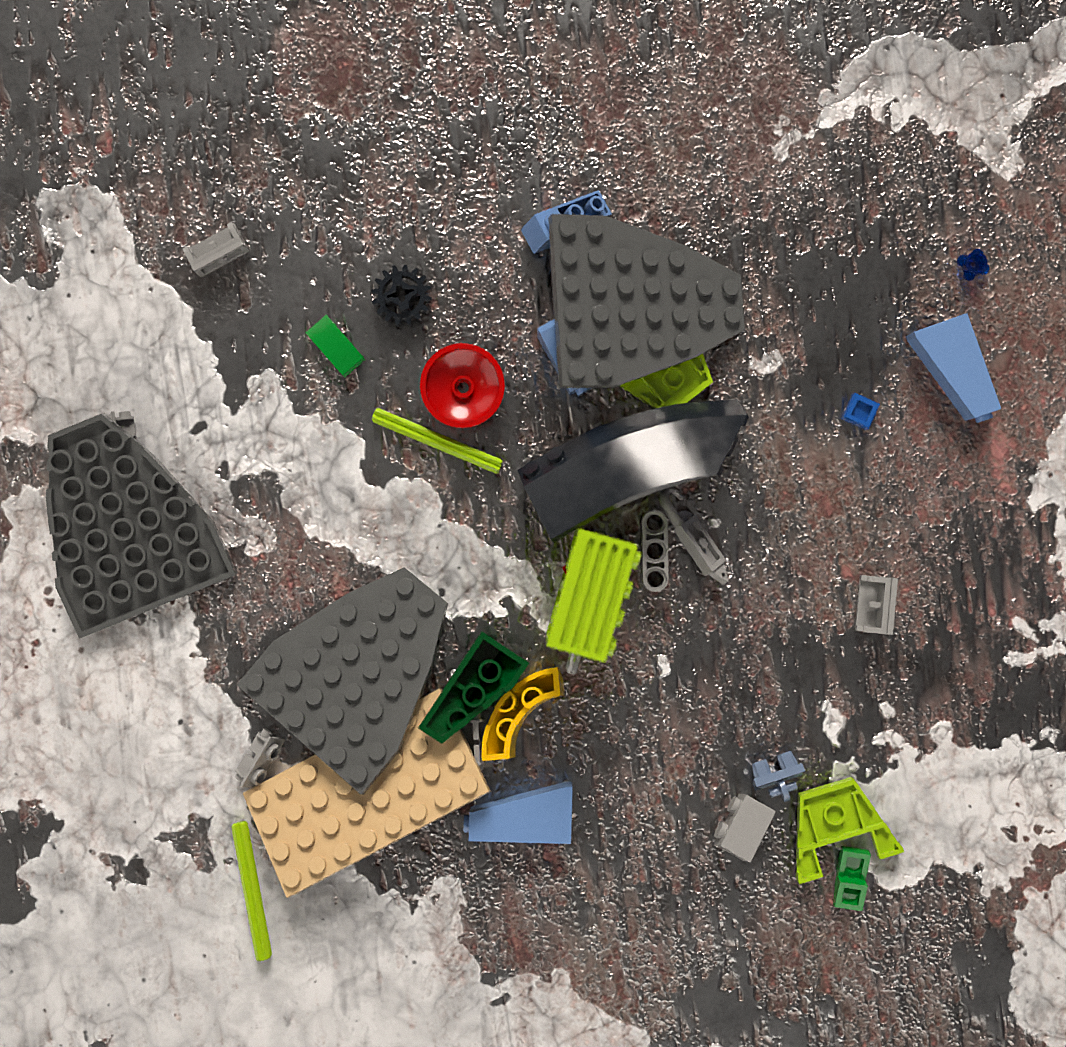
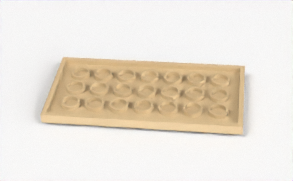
(322, 825)

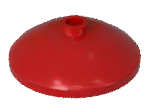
(450, 369)

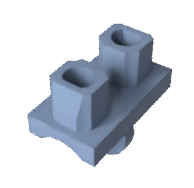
(789, 770)

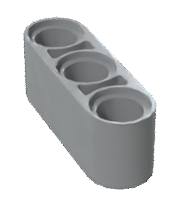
(661, 538)

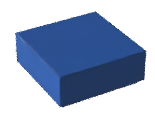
(860, 411)

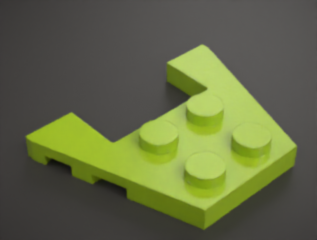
(672, 385)
(836, 814)

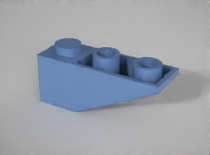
(537, 228)

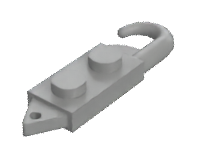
(694, 538)

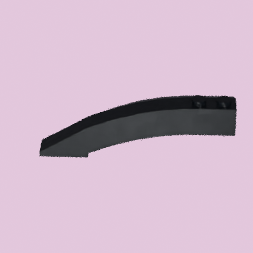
(630, 461)

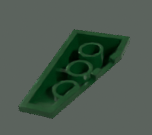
(477, 682)

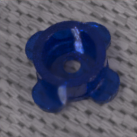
(981, 264)

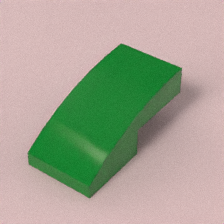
(335, 346)
(850, 878)

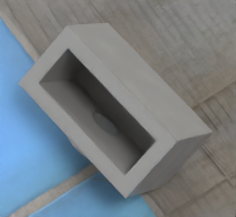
(743, 827)

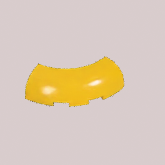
(513, 709)

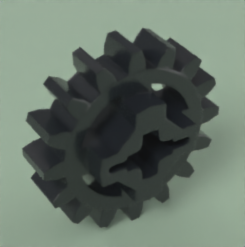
(412, 294)

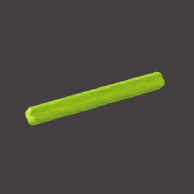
(437, 440)
(251, 891)

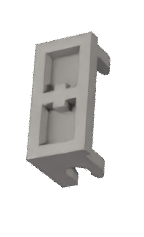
(216, 250)
(876, 604)

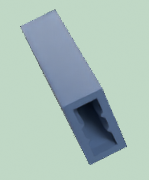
(958, 366)
(524, 818)

